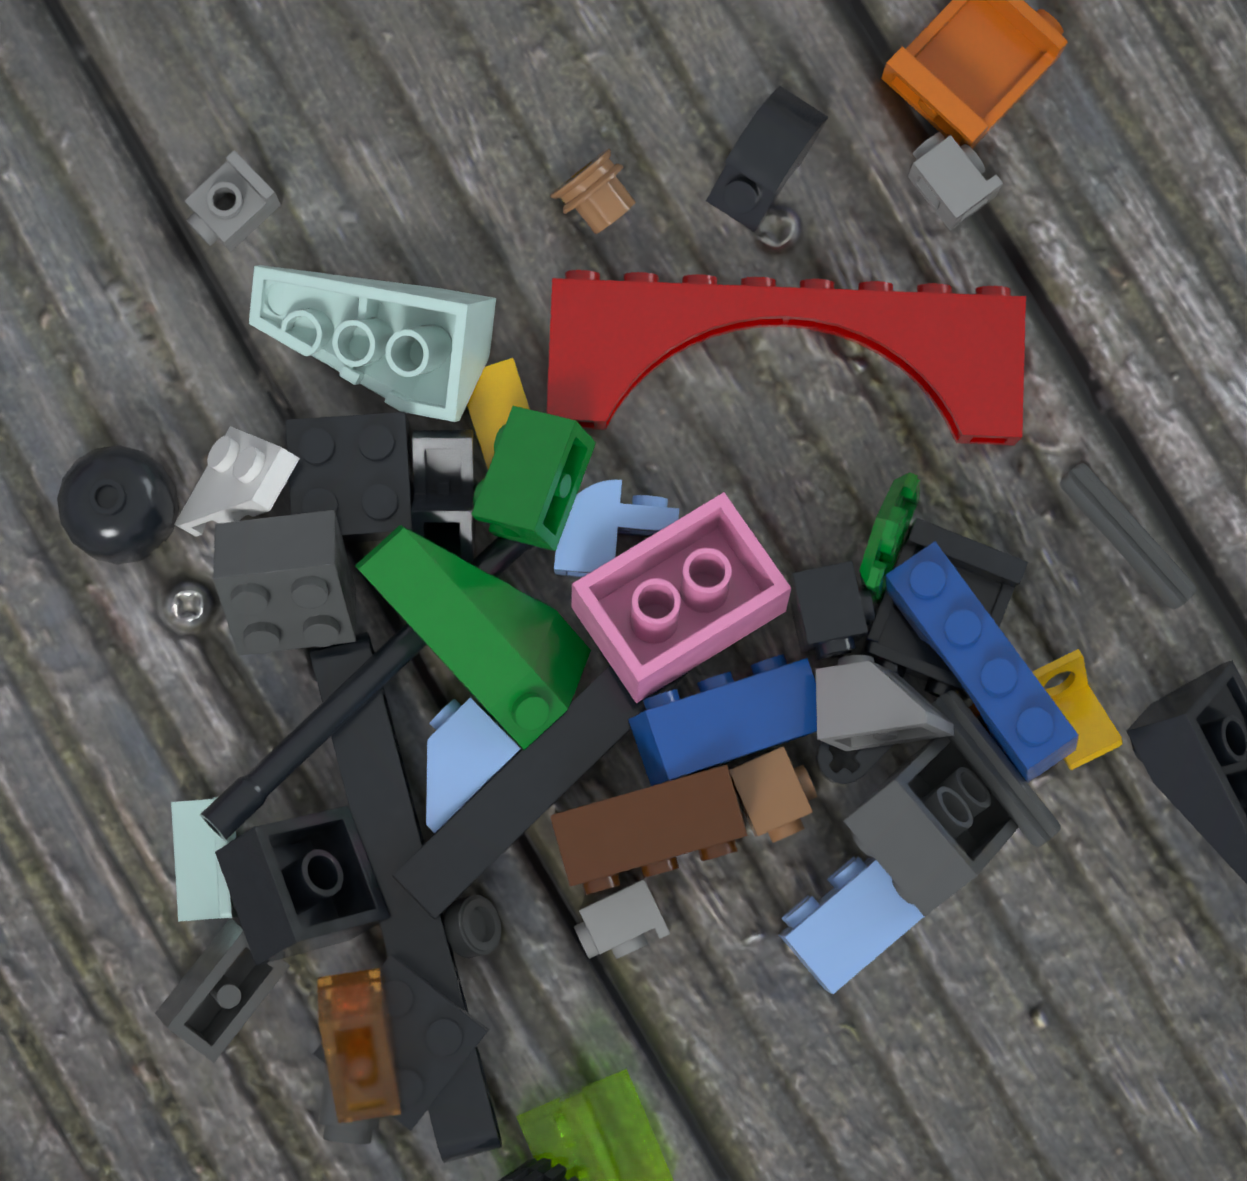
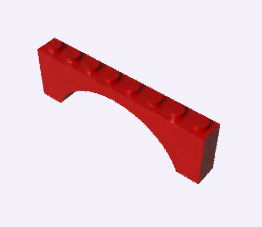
(952, 345)

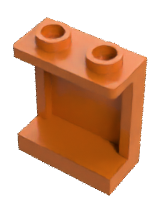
(975, 64)

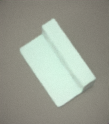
(199, 879)

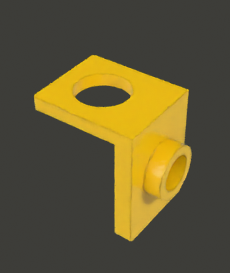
(1081, 708)

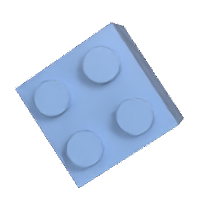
(848, 923)

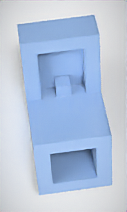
(597, 520)

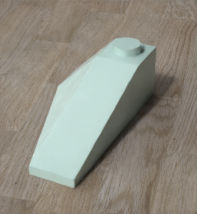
(397, 339)

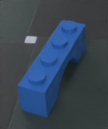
(983, 660)

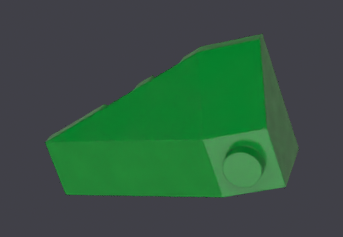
(492, 637)

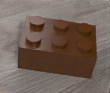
(649, 829)

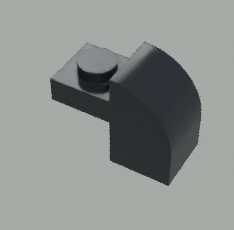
(766, 157)
(444, 489)

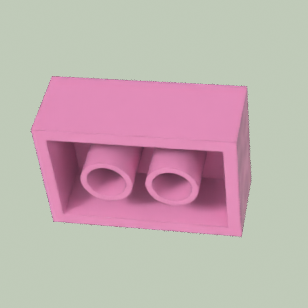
(680, 597)

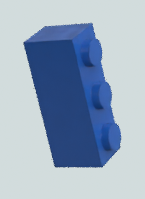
(725, 719)

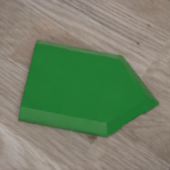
(889, 533)

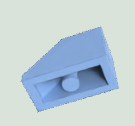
(462, 758)

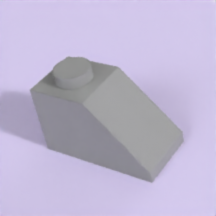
(872, 707)

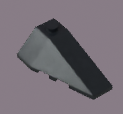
(1198, 757)

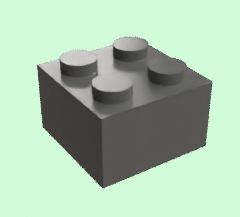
(285, 582)

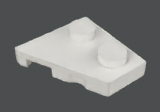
(239, 481)

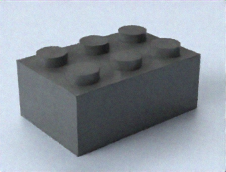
(931, 825)

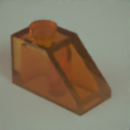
(358, 1045)

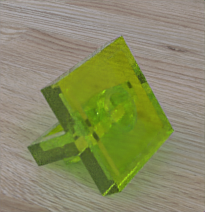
(597, 1133)

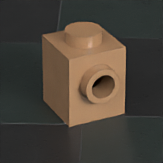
(773, 794)

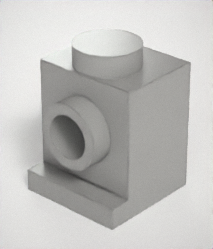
(951, 179)
(252, 207)
(620, 921)

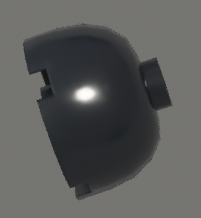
(117, 504)

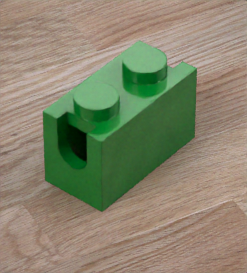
(533, 477)

